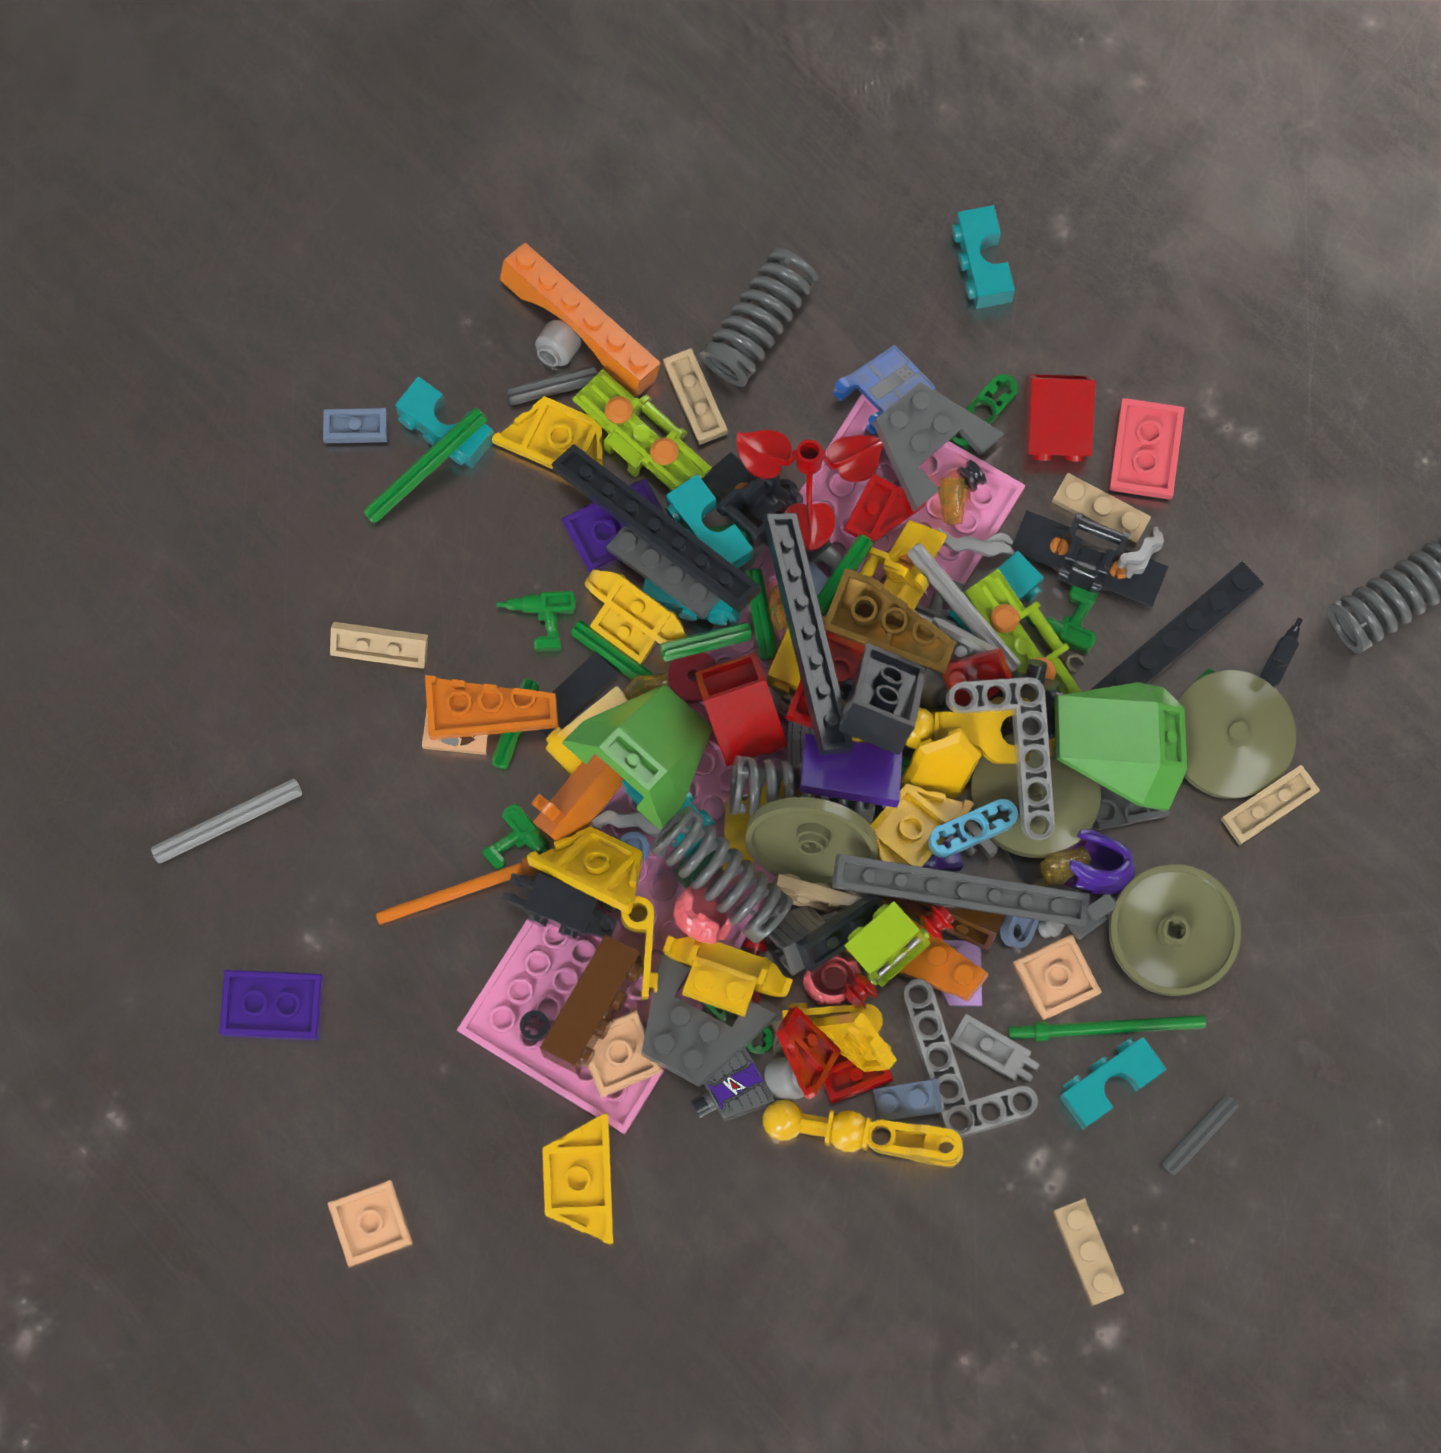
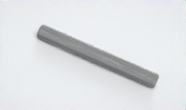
(959, 602)
(226, 821)

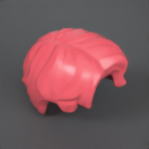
(700, 918)
(826, 982)

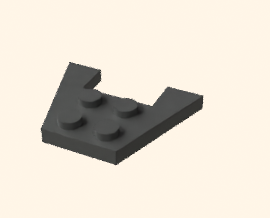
(918, 428)
(690, 1039)

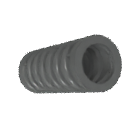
(766, 319)
(1396, 603)
(747, 765)
(776, 898)

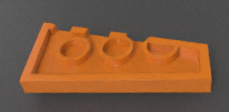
(477, 709)
(945, 969)

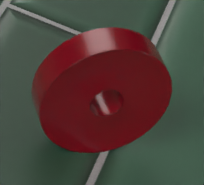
(678, 676)

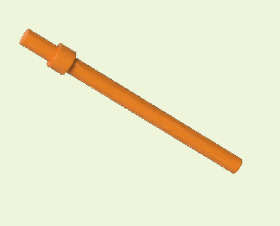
(455, 891)

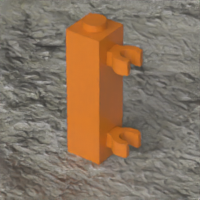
(577, 800)

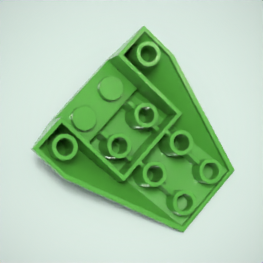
(1125, 740)
(651, 745)

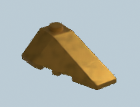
(874, 615)

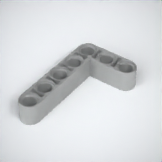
(1023, 741)
(950, 1073)

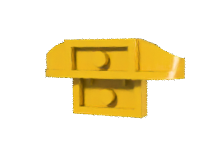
(631, 616)
(725, 974)

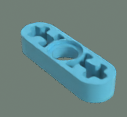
(990, 811)

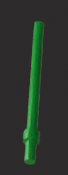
(1042, 1030)

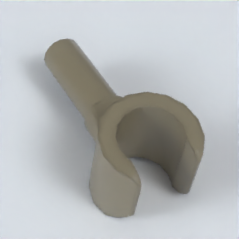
(1064, 657)

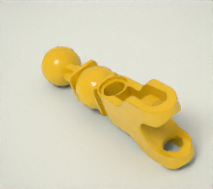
(981, 729)
(852, 1131)

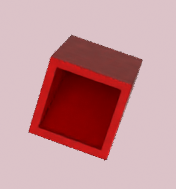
(1060, 416)
(741, 708)

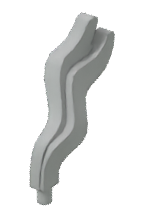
(990, 547)
(1137, 561)
(619, 820)

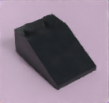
(883, 699)

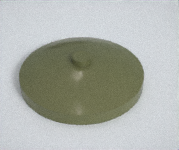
(1236, 734)
(1074, 801)
(805, 836)
(1175, 930)

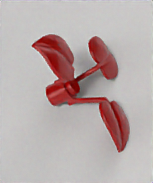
(853, 456)

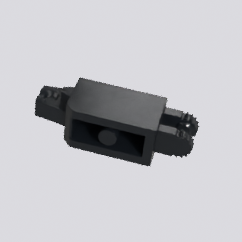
(562, 907)

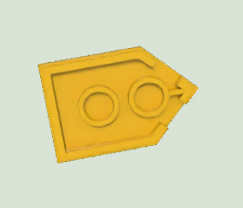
(943, 764)

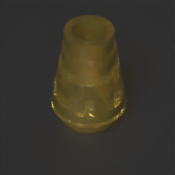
(952, 499)
(1056, 866)

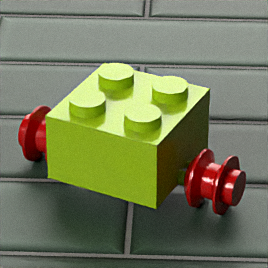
(889, 946)

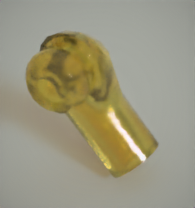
(777, 610)
(644, 684)

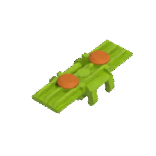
(634, 440)
(1003, 611)

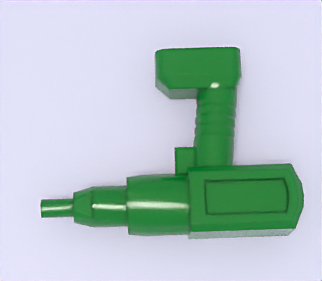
(547, 606)
(1070, 628)
(523, 833)

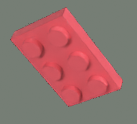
(1146, 448)

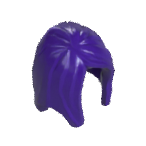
(1110, 865)

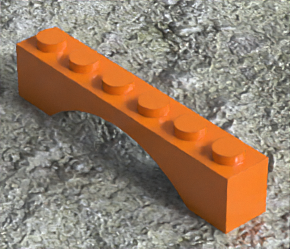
(543, 285)

